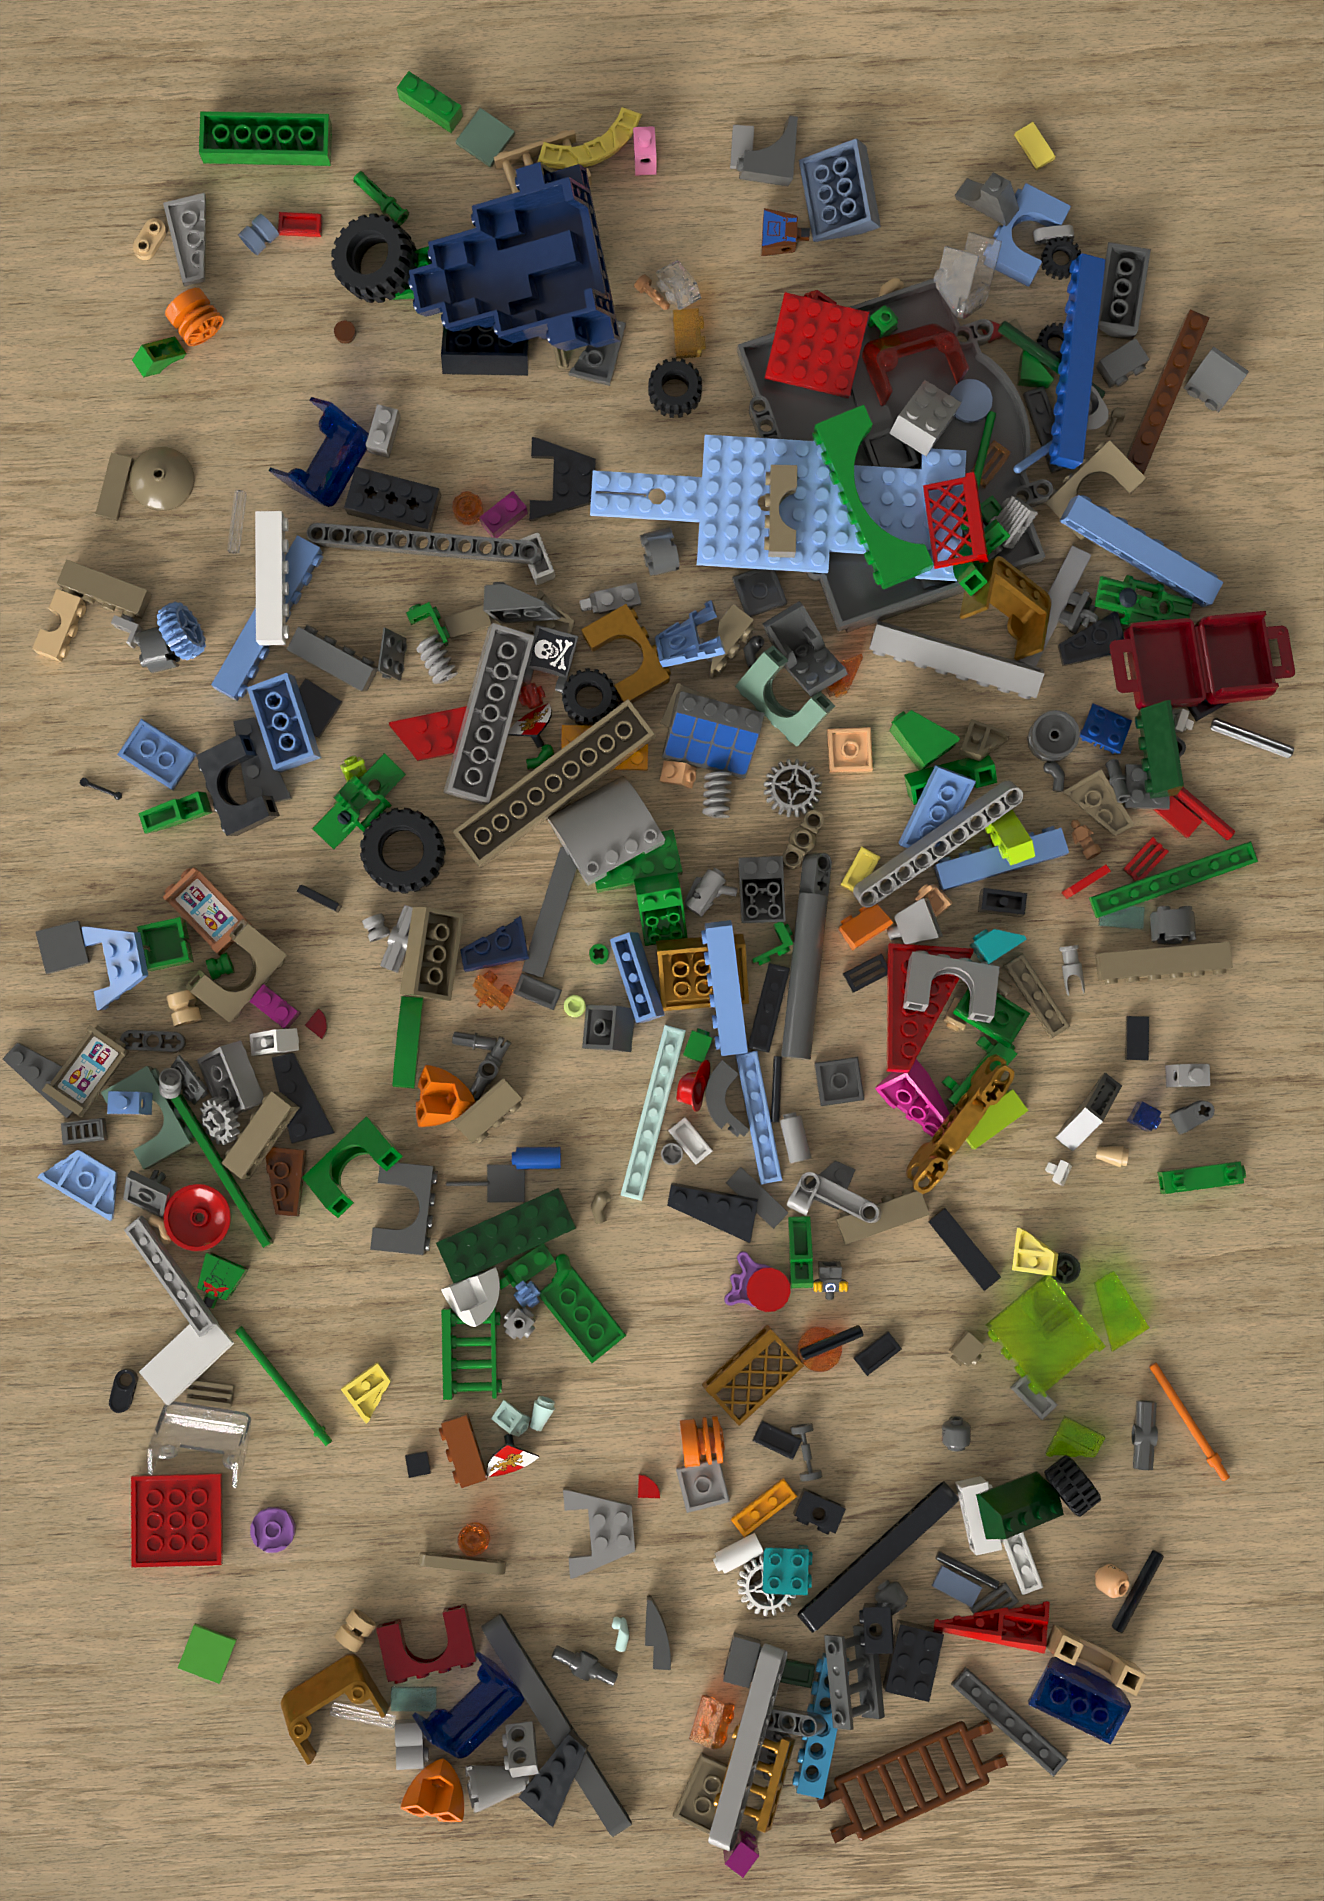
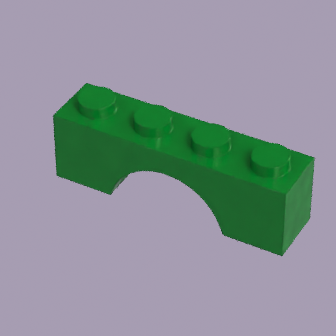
(981, 771)

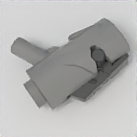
(705, 890)

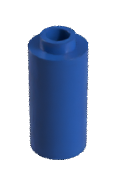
(537, 1158)

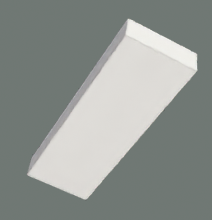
(1022, 1563)

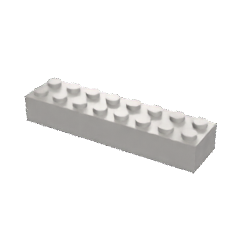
(488, 714)

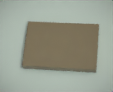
(697, 1800)

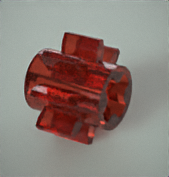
(531, 696)

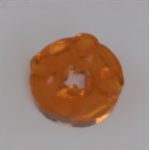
(820, 1362)

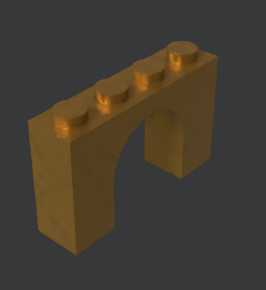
(623, 625)

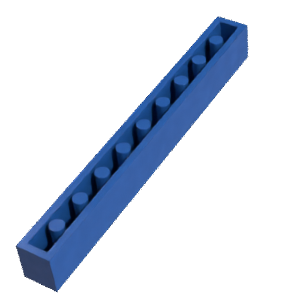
(1077, 361)

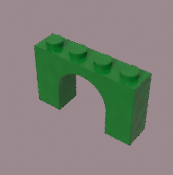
(325, 1176)

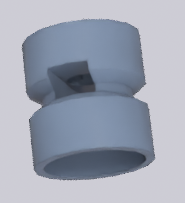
(258, 234)

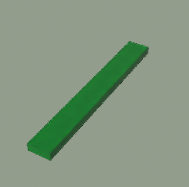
(1173, 879)
(222, 1171)

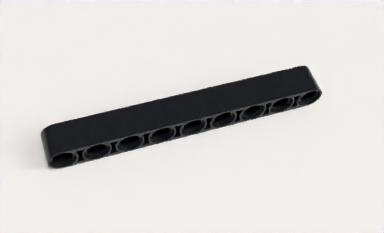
(878, 1556)

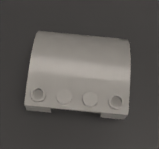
(606, 829)

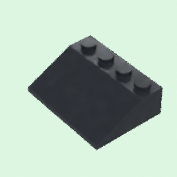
(482, 353)

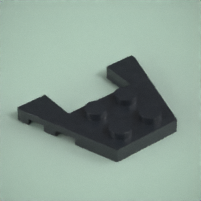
(570, 479)

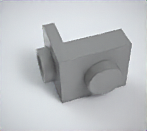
(127, 624)

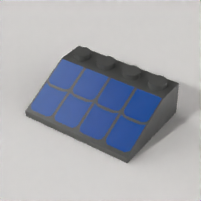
(712, 734)

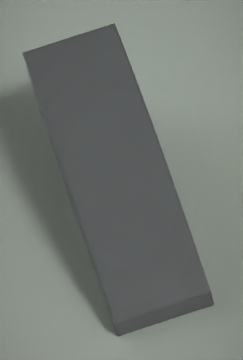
(657, 1636)

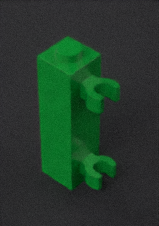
(998, 1048)
(1201, 1177)

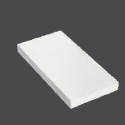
(184, 1361)

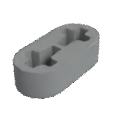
(1045, 234)

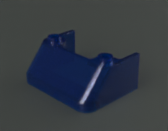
(334, 460)
(476, 1714)

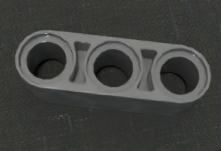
(801, 1722)

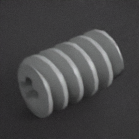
(434, 659)
(716, 794)

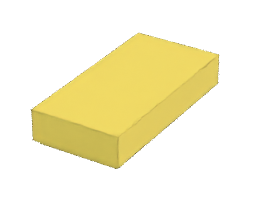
(1034, 145)
(861, 868)

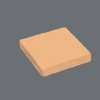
(849, 750)

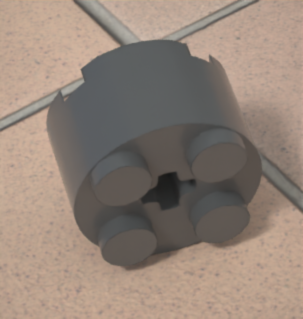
(660, 552)
(154, 651)
(1172, 925)

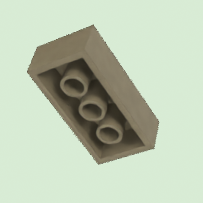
(431, 953)

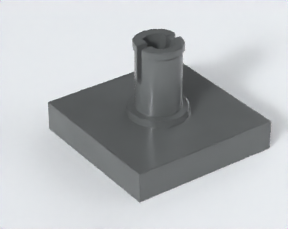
(147, 1192)

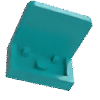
(787, 1570)

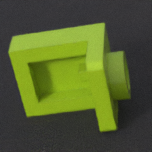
(353, 766)

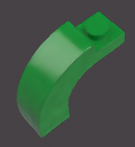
(970, 574)

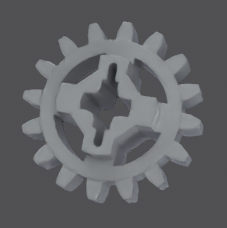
(219, 1120)

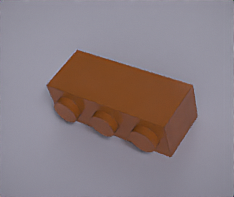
(463, 1450)

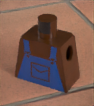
(781, 233)

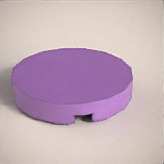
(272, 1529)

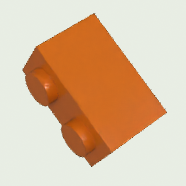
(864, 926)

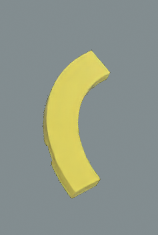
(593, 151)

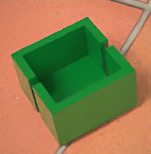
(166, 944)

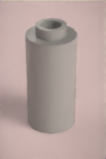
(795, 1138)

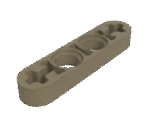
(462, 1563)

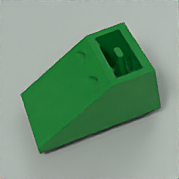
(660, 908)

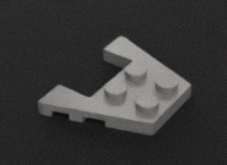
(609, 1530)

